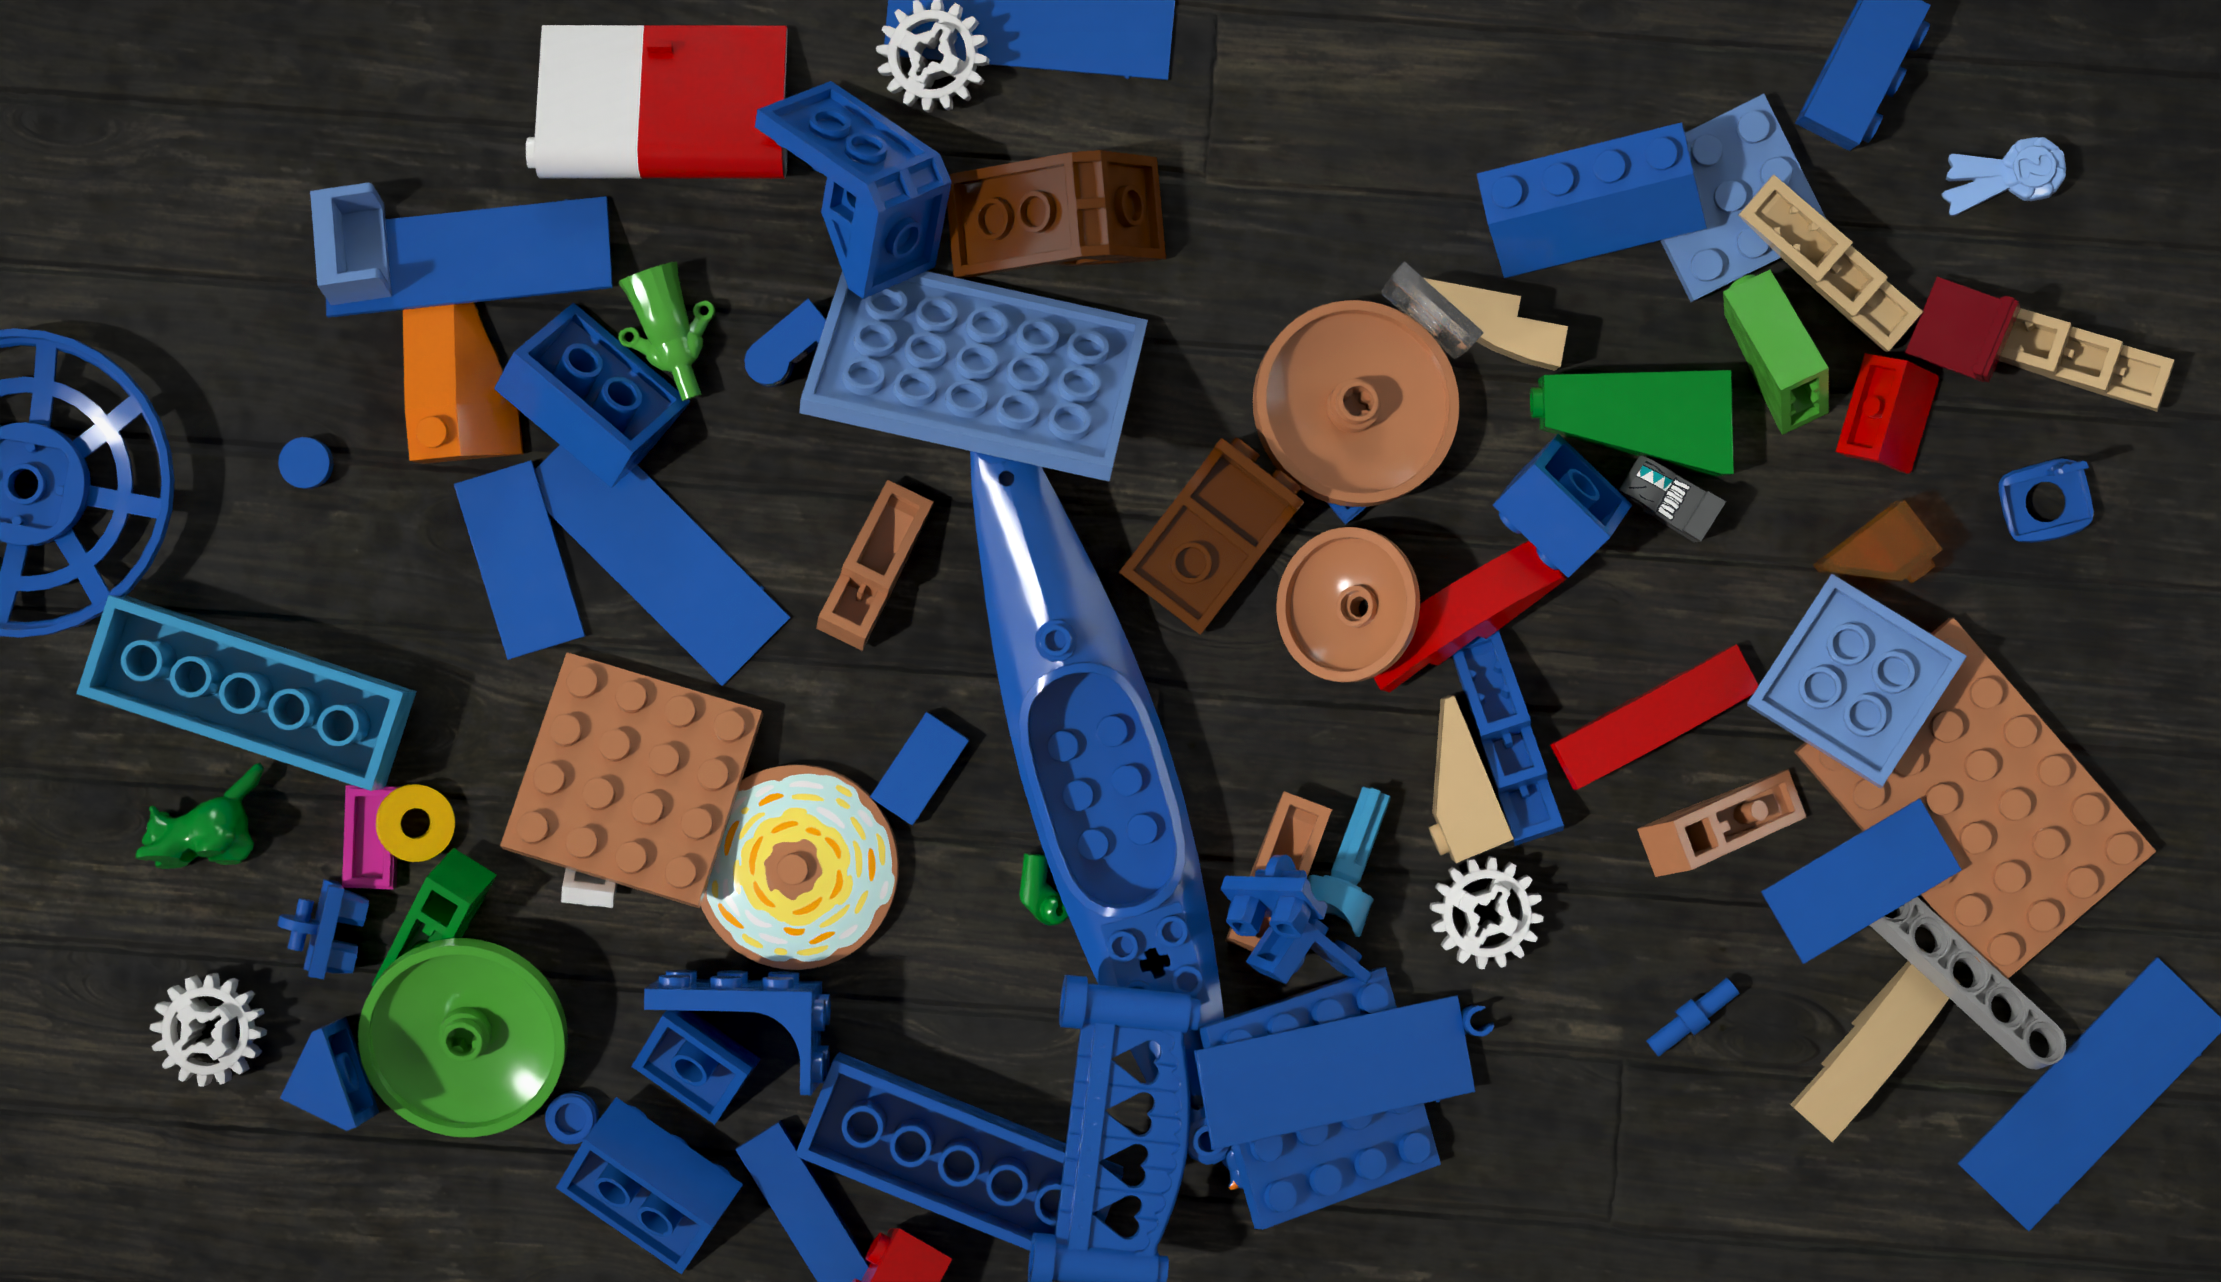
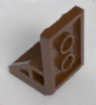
(1056, 213)

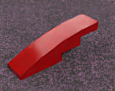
(1473, 608)
(1655, 717)

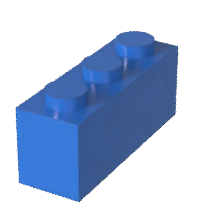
(1863, 70)

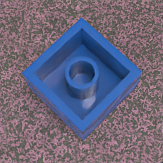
(1562, 506)

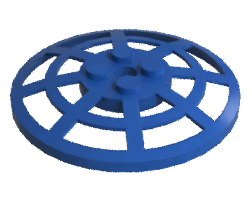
(65, 483)

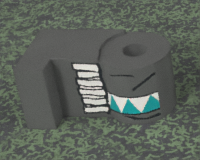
(1671, 499)

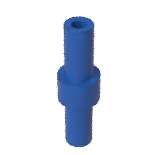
(1692, 1017)

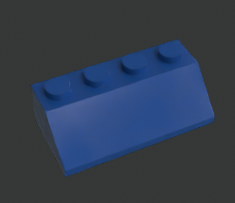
(1592, 200)

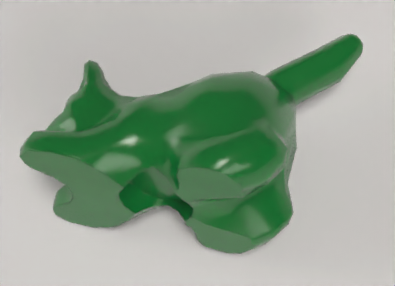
(210, 830)

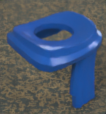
(2069, 478)

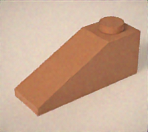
(1721, 824)

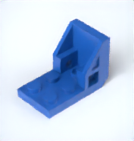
(896, 179)

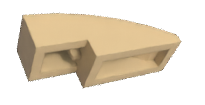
(1504, 332)

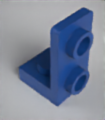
(1283, 956)

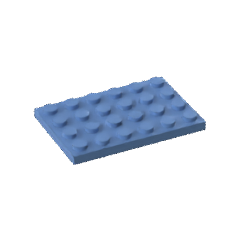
(979, 371)

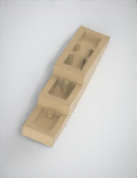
(1829, 263)
(2087, 360)
(1870, 1051)

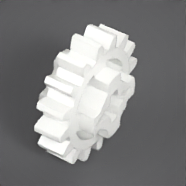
(944, 33)
(1497, 890)
(222, 1044)

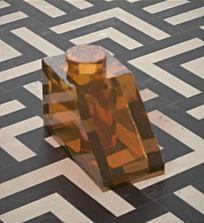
(1885, 548)

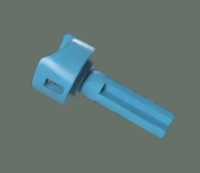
(1340, 888)

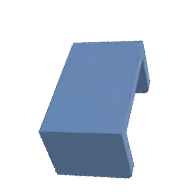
(350, 243)

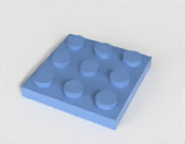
(1731, 164)
(1856, 681)

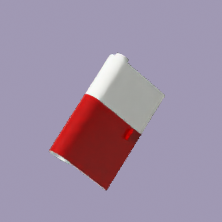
(658, 101)

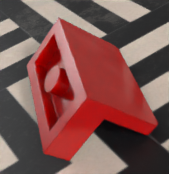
(1887, 412)

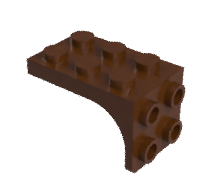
(1213, 534)

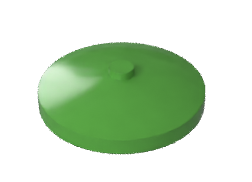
(463, 1037)

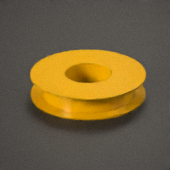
(397, 804)

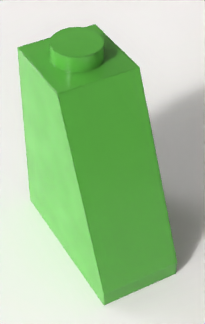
(1777, 351)

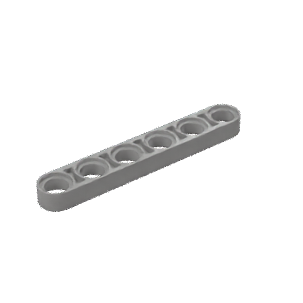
(1986, 983)

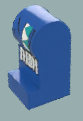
(776, 352)

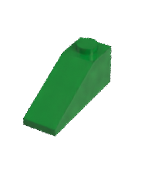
(443, 905)

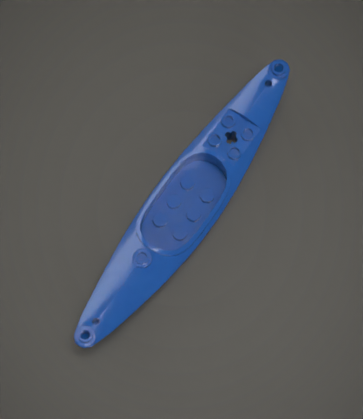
(1093, 758)

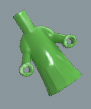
(662, 313)

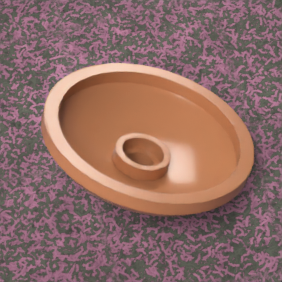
(1322, 601)

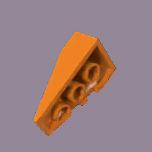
(451, 389)

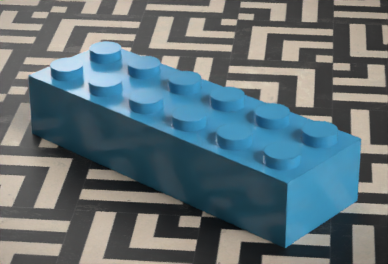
(246, 692)

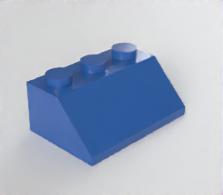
(590, 394)
(648, 1185)

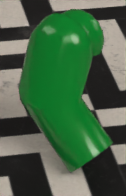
(1038, 894)

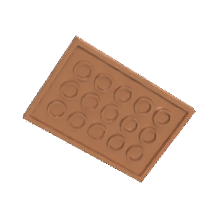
(2010, 804)

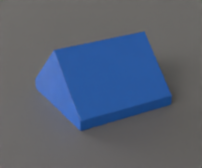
(695, 1062)
(332, 1079)

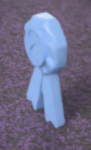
(2029, 170)

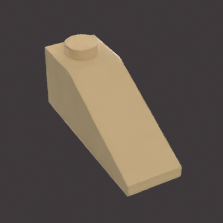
(1463, 797)

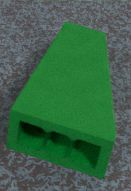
(1657, 415)

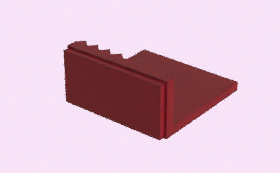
(1963, 329)

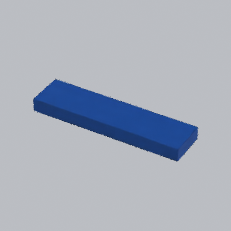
(802, 1206)

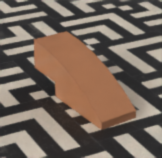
(874, 565)
(1292, 832)

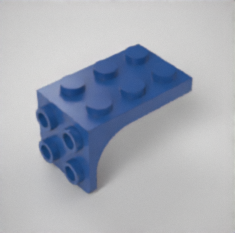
(780, 996)

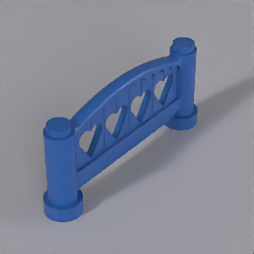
(1110, 1024)

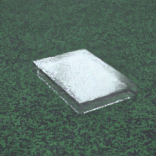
(1431, 310)

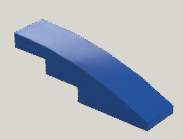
(1507, 739)

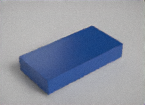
(919, 768)

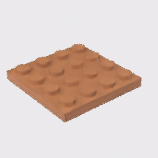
(632, 780)

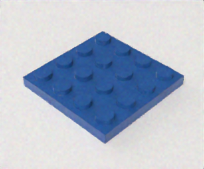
(1332, 1161)

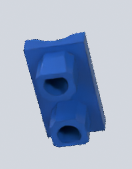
(1273, 893)
(323, 952)

